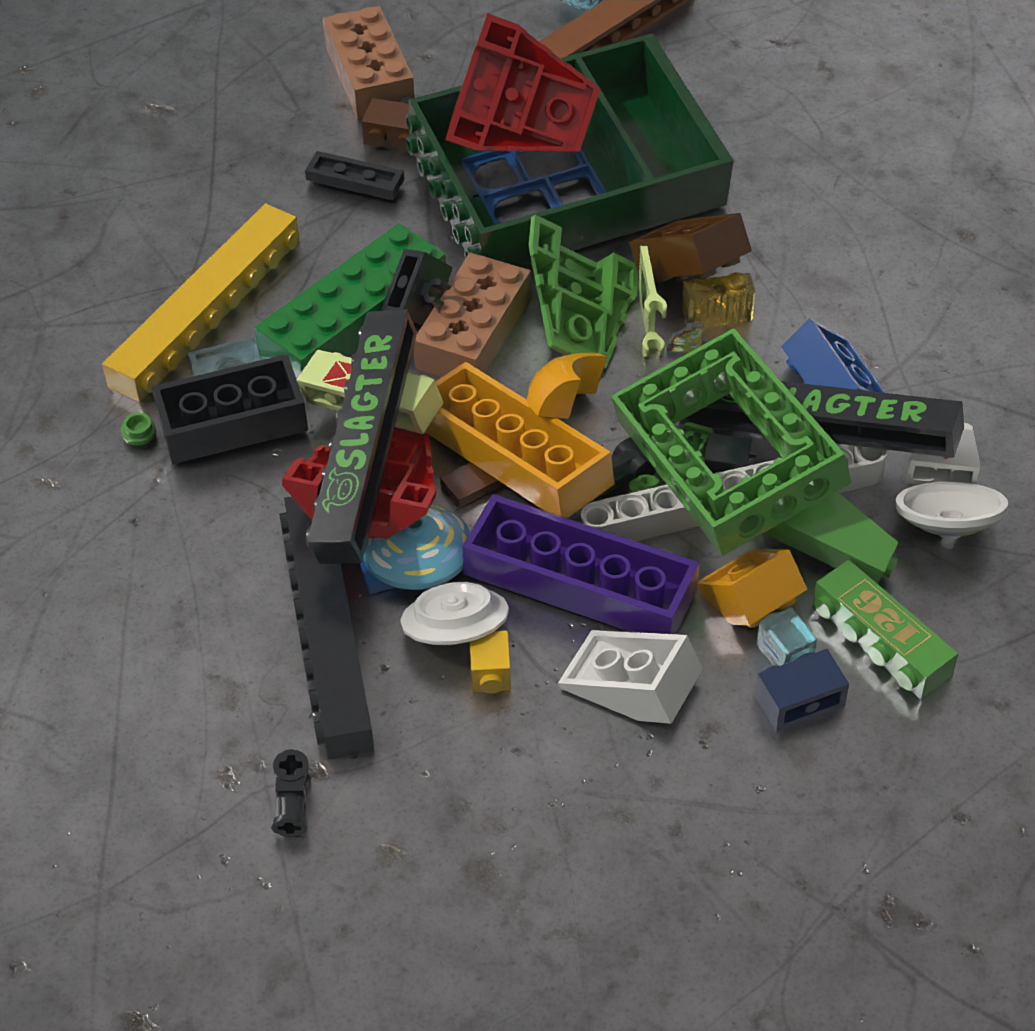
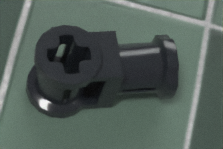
(291, 791)

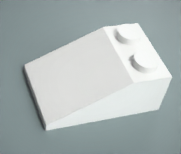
(634, 673)

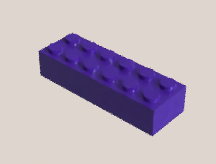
(580, 568)

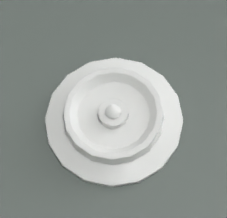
(454, 614)

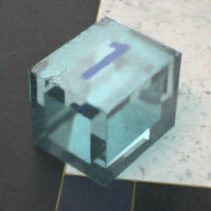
(785, 637)

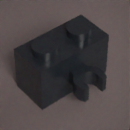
(417, 285)

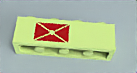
(326, 376)

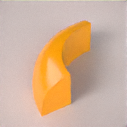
(560, 380)

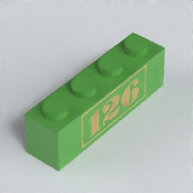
(884, 629)

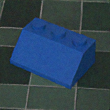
(828, 359)

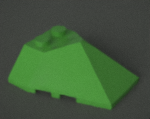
(578, 297)

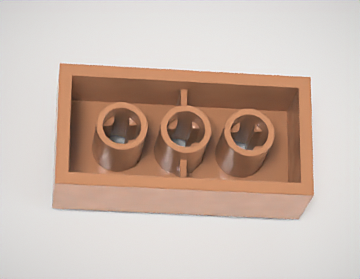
(367, 58)
(475, 318)

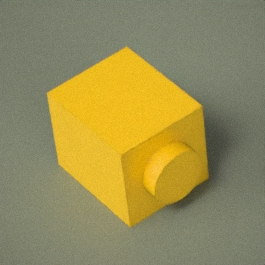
(490, 663)

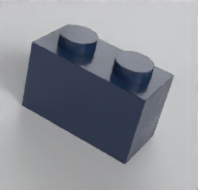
(801, 689)

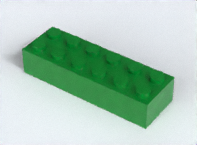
(336, 306)

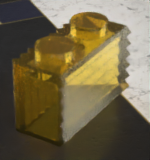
(719, 299)

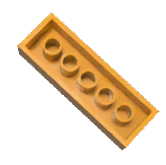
(524, 451)

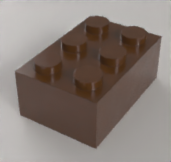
(694, 247)

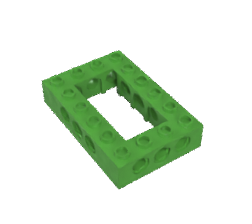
(727, 365)

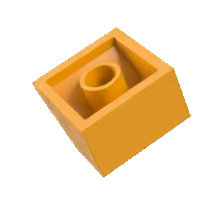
(753, 586)

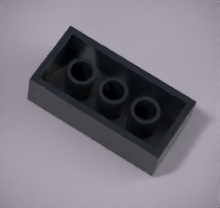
(230, 408)

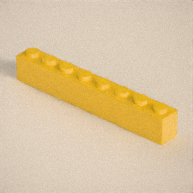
(201, 303)

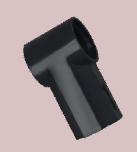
(628, 464)

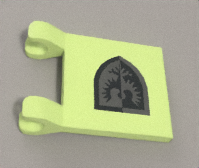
(649, 303)

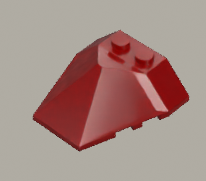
(520, 95)
(405, 488)

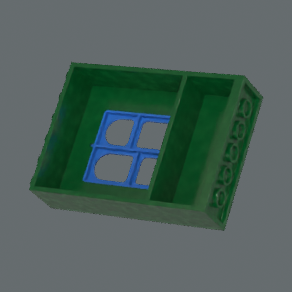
(642, 153)

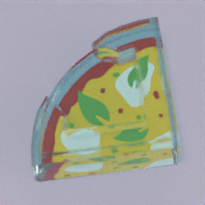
(686, 338)

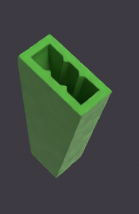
(838, 532)

